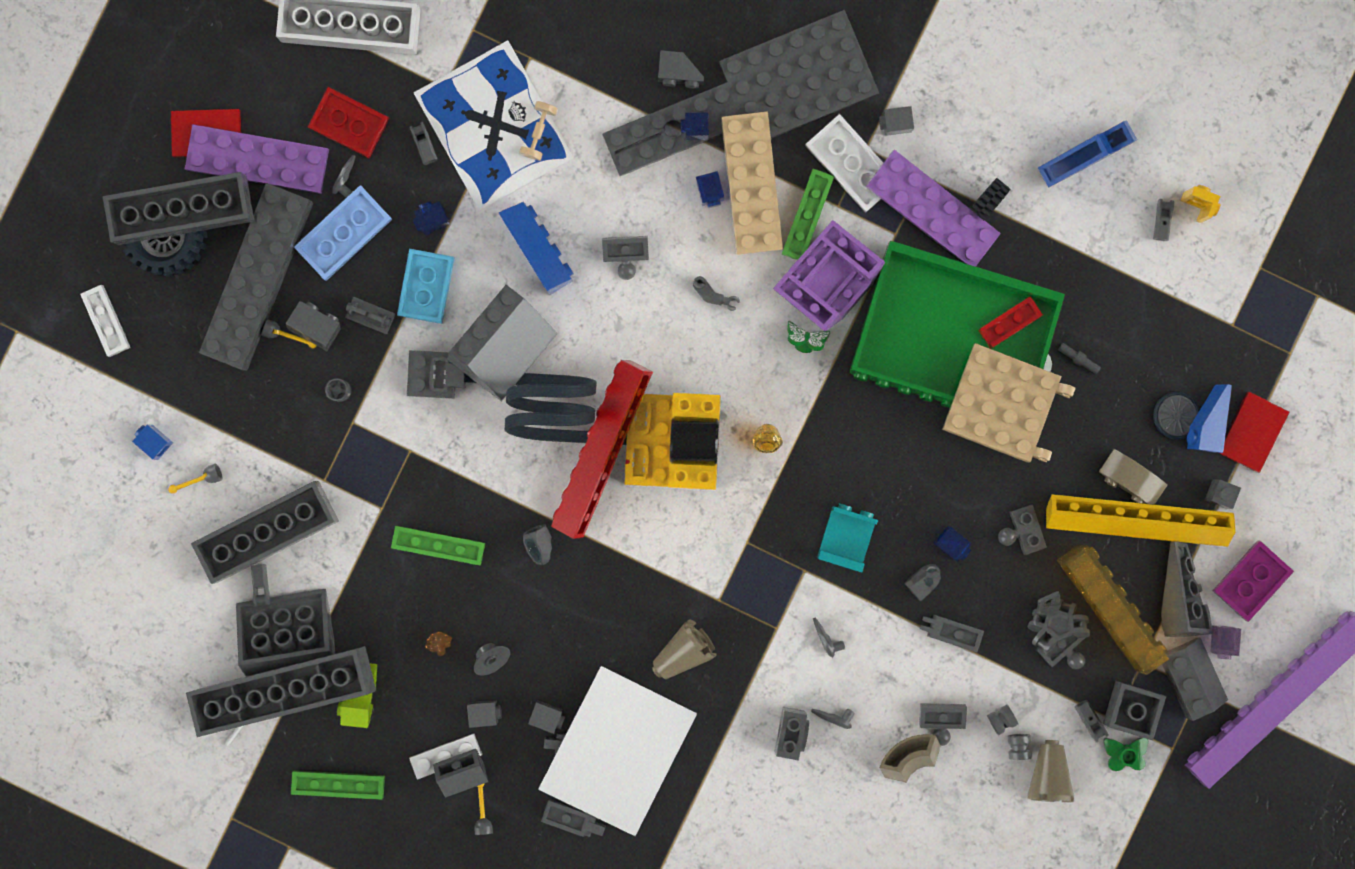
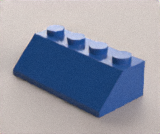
(536, 247)

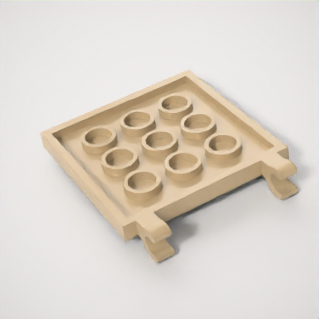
(1004, 403)

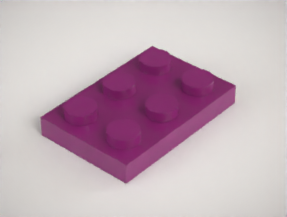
(1253, 581)

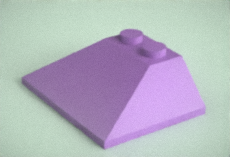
(830, 276)

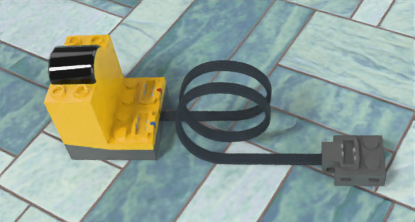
(668, 442)

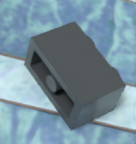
(313, 325)
(460, 773)

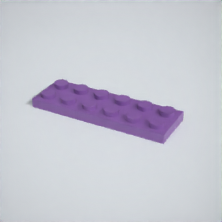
(258, 158)
(932, 209)

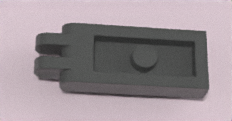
(953, 632)

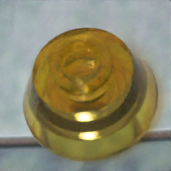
(767, 439)

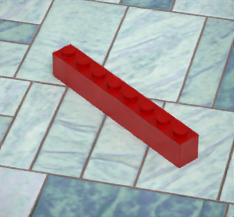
(601, 448)

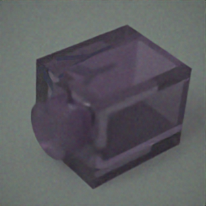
(1225, 641)

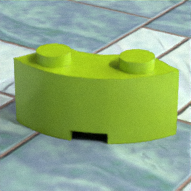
(358, 710)

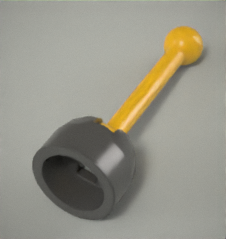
(272, 330)
(211, 474)
(483, 825)

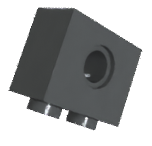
(792, 733)

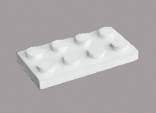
(847, 160)

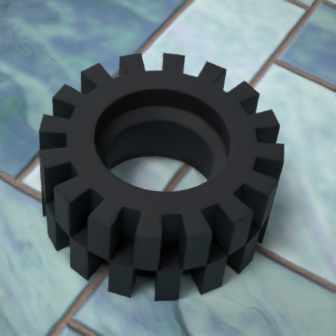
(990, 199)

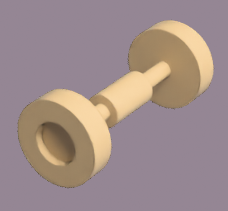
(538, 130)

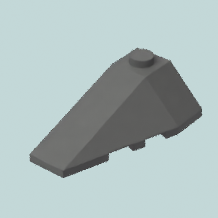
(1182, 605)

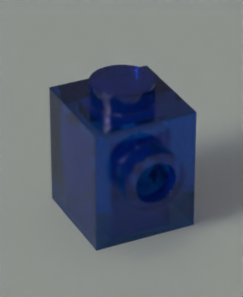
(695, 126)
(430, 217)

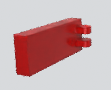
(1010, 322)

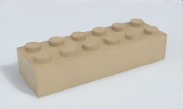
(751, 183)

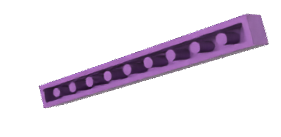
(1275, 702)

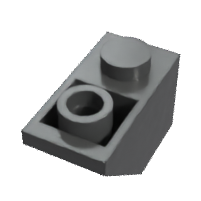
(678, 69)

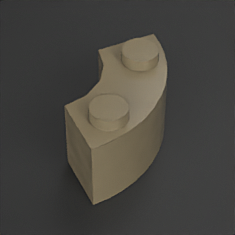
(1133, 478)
(909, 756)

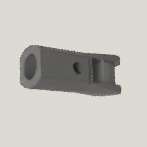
(424, 146)
(1163, 223)
(260, 581)
(1090, 718)

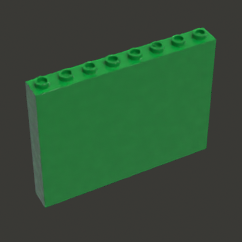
(929, 319)

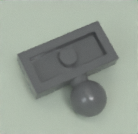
(625, 250)
(1026, 530)
(1065, 648)
(943, 718)

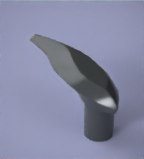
(343, 177)
(829, 647)
(835, 719)

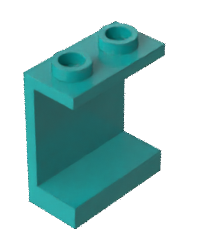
(847, 537)

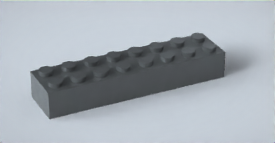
(256, 277)
(281, 691)

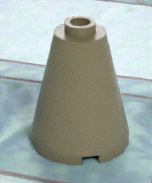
(684, 651)
(1051, 775)

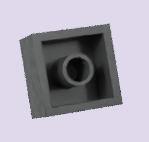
(1134, 710)

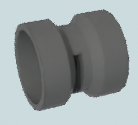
(336, 387)
(1002, 719)
(1019, 743)

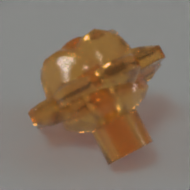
(438, 643)

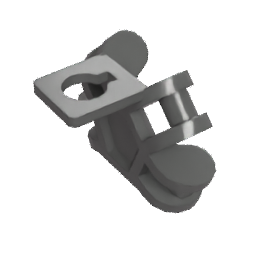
(1058, 622)

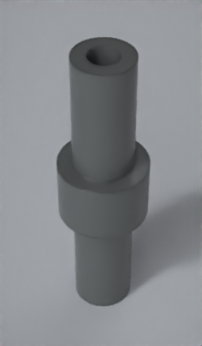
(1079, 358)

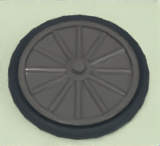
(1175, 414)

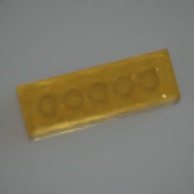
(1113, 609)

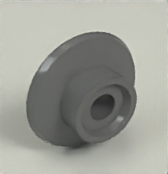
(490, 659)

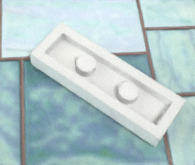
(105, 320)
(423, 762)

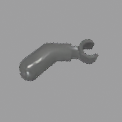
(710, 296)

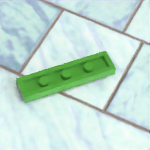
(807, 214)
(438, 545)
(337, 784)

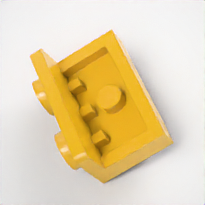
(1204, 200)

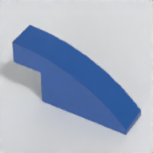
(1087, 153)

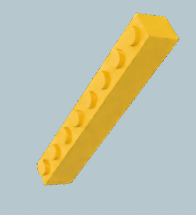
(1140, 520)

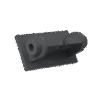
(369, 315)

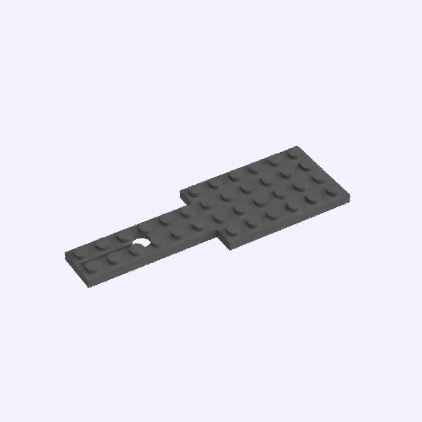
(790, 77)

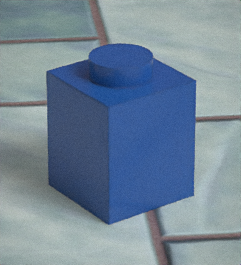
(152, 441)

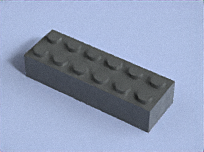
(178, 208)
(264, 532)

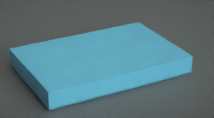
(425, 286)

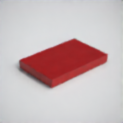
(183, 120)
(348, 122)
(1253, 431)

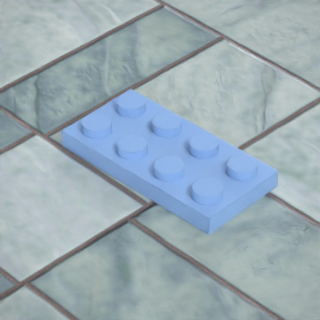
(343, 233)

